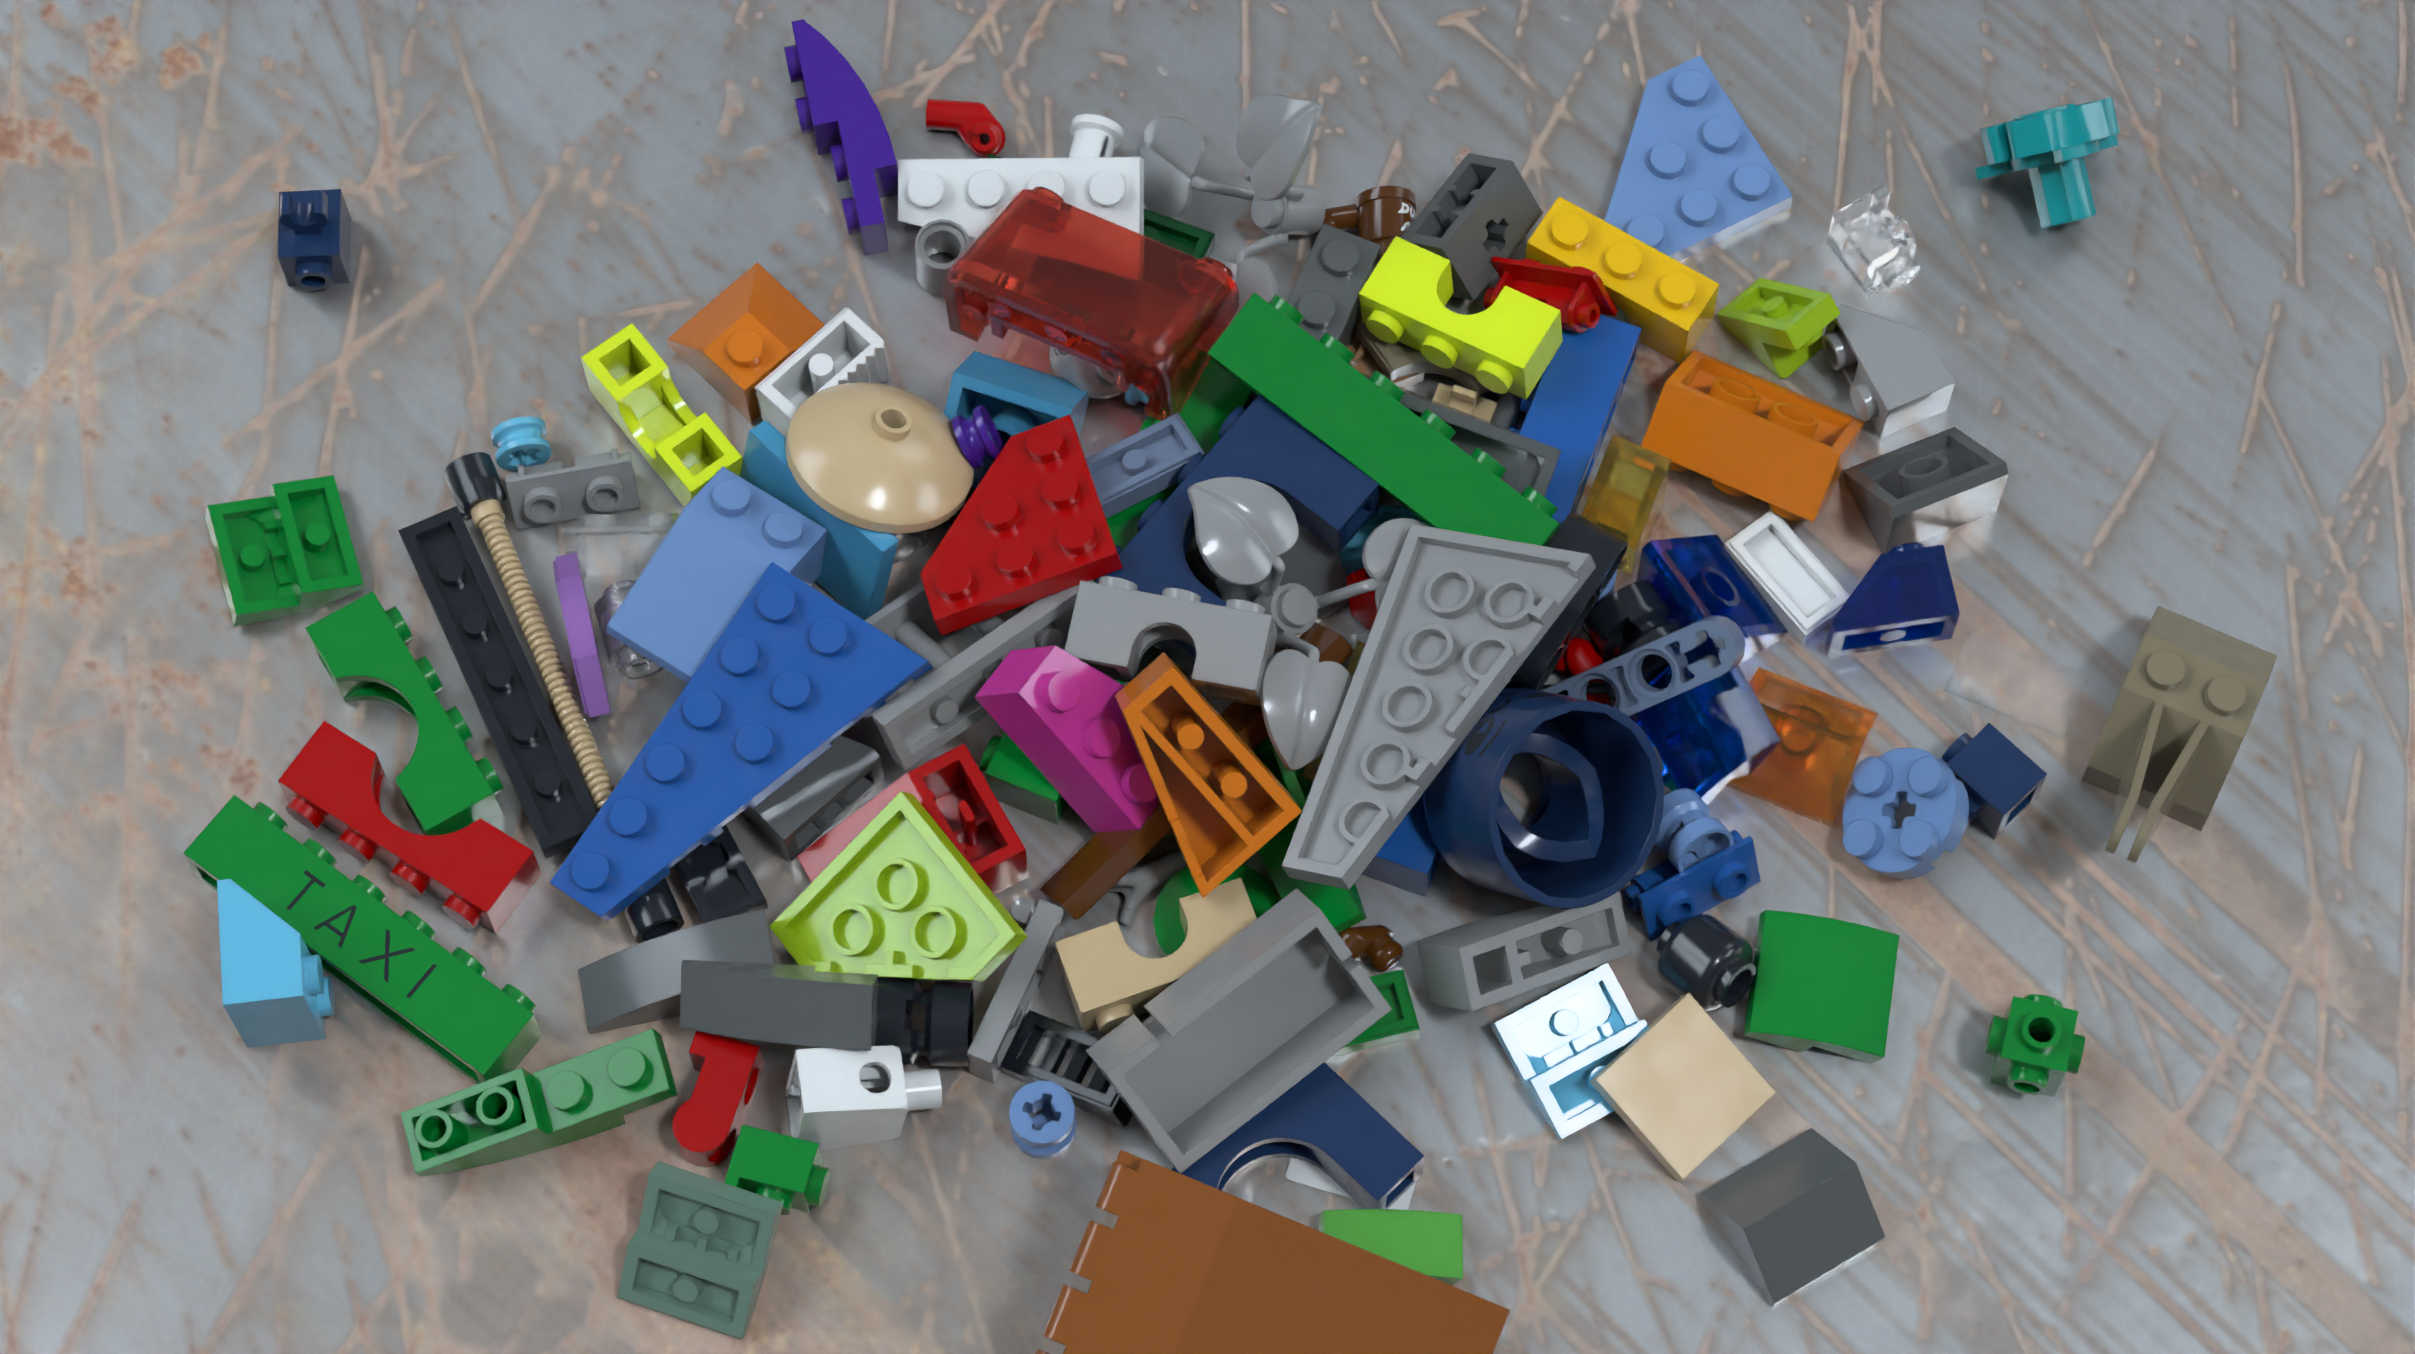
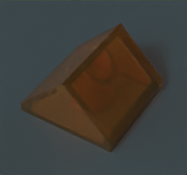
(1816, 752)

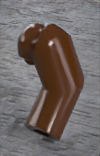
(1373, 944)

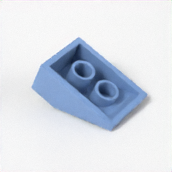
(709, 570)

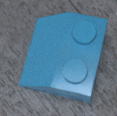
(1013, 396)

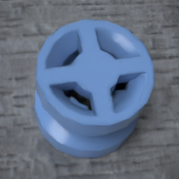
(1042, 1135)

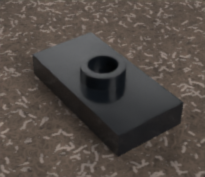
(719, 880)

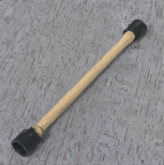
(480, 497)

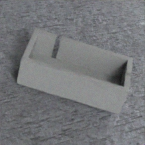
(1239, 1030)

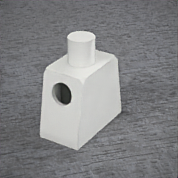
(855, 1095)

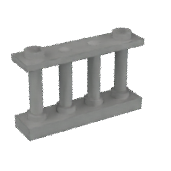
(945, 700)

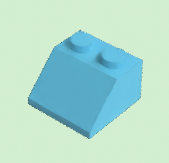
(268, 975)

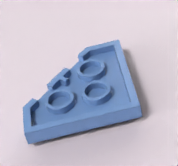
(1692, 167)

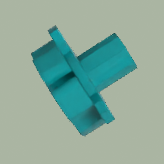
(2053, 151)

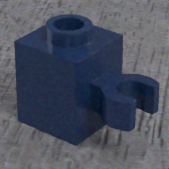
(314, 238)
(1996, 777)

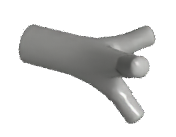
(1144, 879)

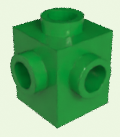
(2034, 1045)

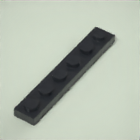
(500, 680)

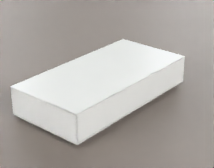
(1788, 575)

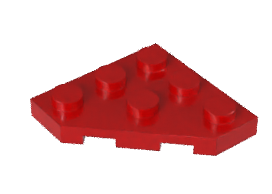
(1022, 532)

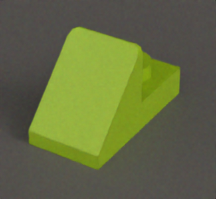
(1779, 323)

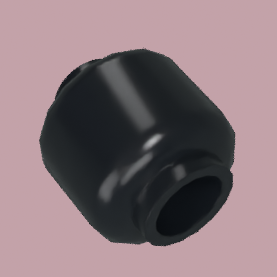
(1706, 961)

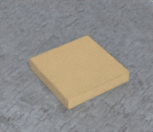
(1682, 1087)

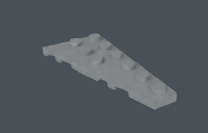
(1436, 658)

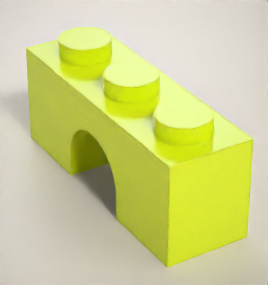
(1500, 346)
(647, 407)

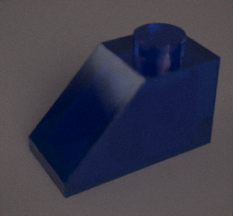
(1897, 603)

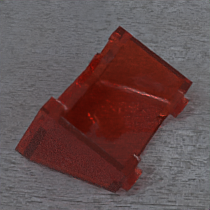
(1094, 295)

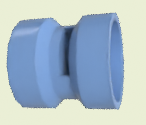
(1689, 830)

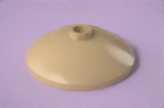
(878, 457)

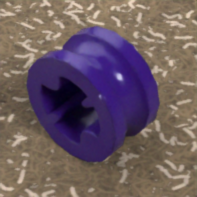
(977, 436)

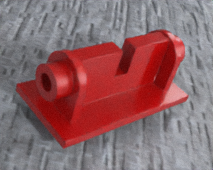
(1572, 290)

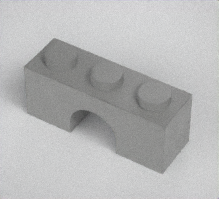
(1118, 624)

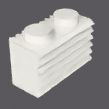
(836, 355)

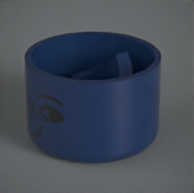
(1594, 809)

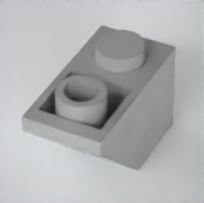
(1891, 369)

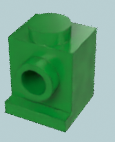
(779, 1168)

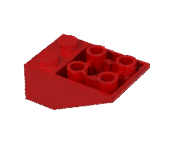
(962, 807)

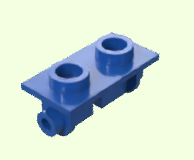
(1675, 896)

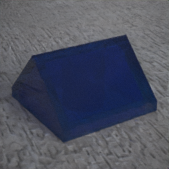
(1704, 581)

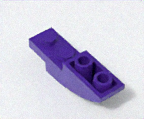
(847, 127)

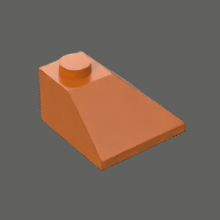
(744, 337)

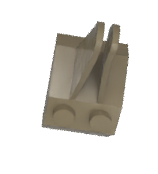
(2177, 724)

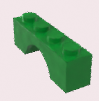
(369, 661)

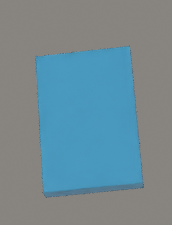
(854, 558)

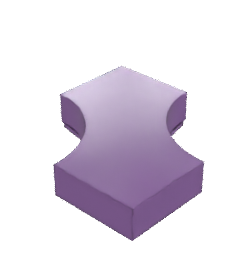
(581, 635)

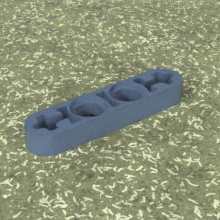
(1625, 672)

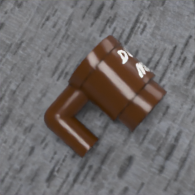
(1377, 213)

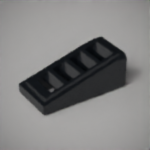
(1097, 1098)

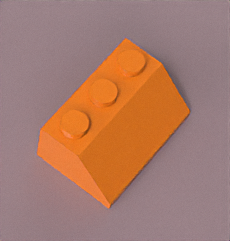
(1751, 436)

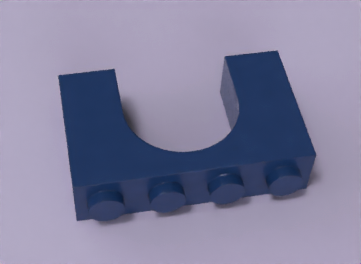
(1260, 445)
(1328, 1127)

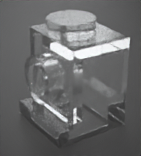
(1874, 243)

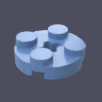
(1877, 793)

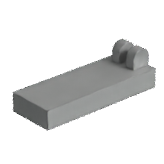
(1018, 985)

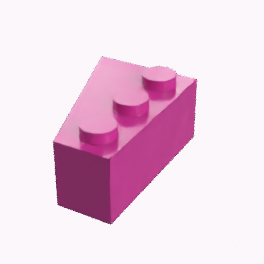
(1073, 733)

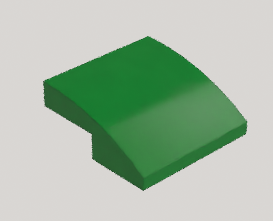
(284, 550)
(1821, 985)

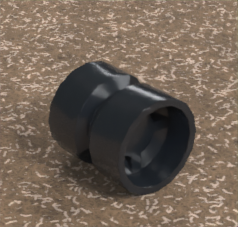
(1629, 621)
(947, 1021)

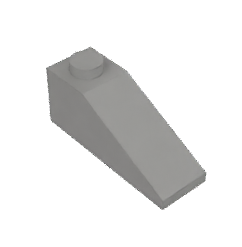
(1520, 952)

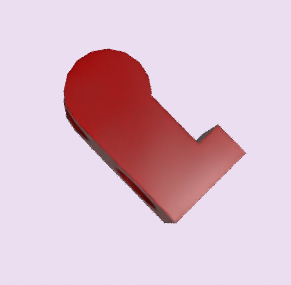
(713, 1116)

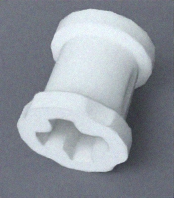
(1094, 136)

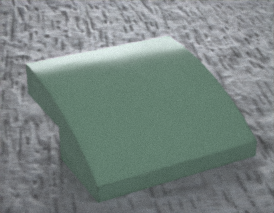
(700, 1250)

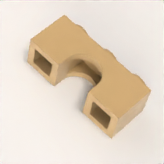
(1114, 982)

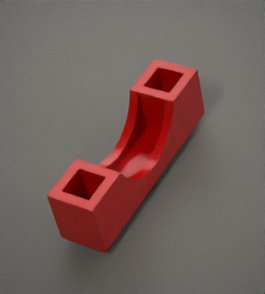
(473, 870)

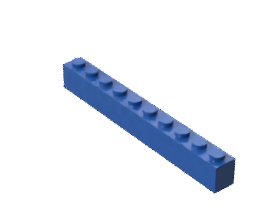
(1570, 412)

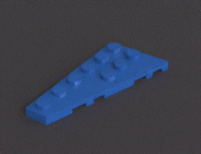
(750, 719)

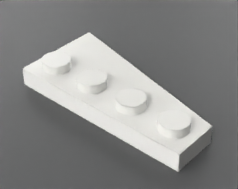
(977, 189)

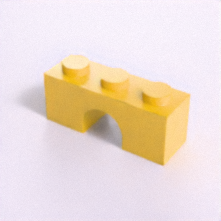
(1647, 285)

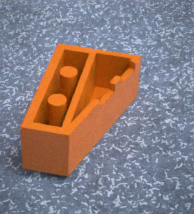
(1204, 774)

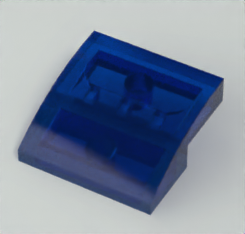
(1708, 730)

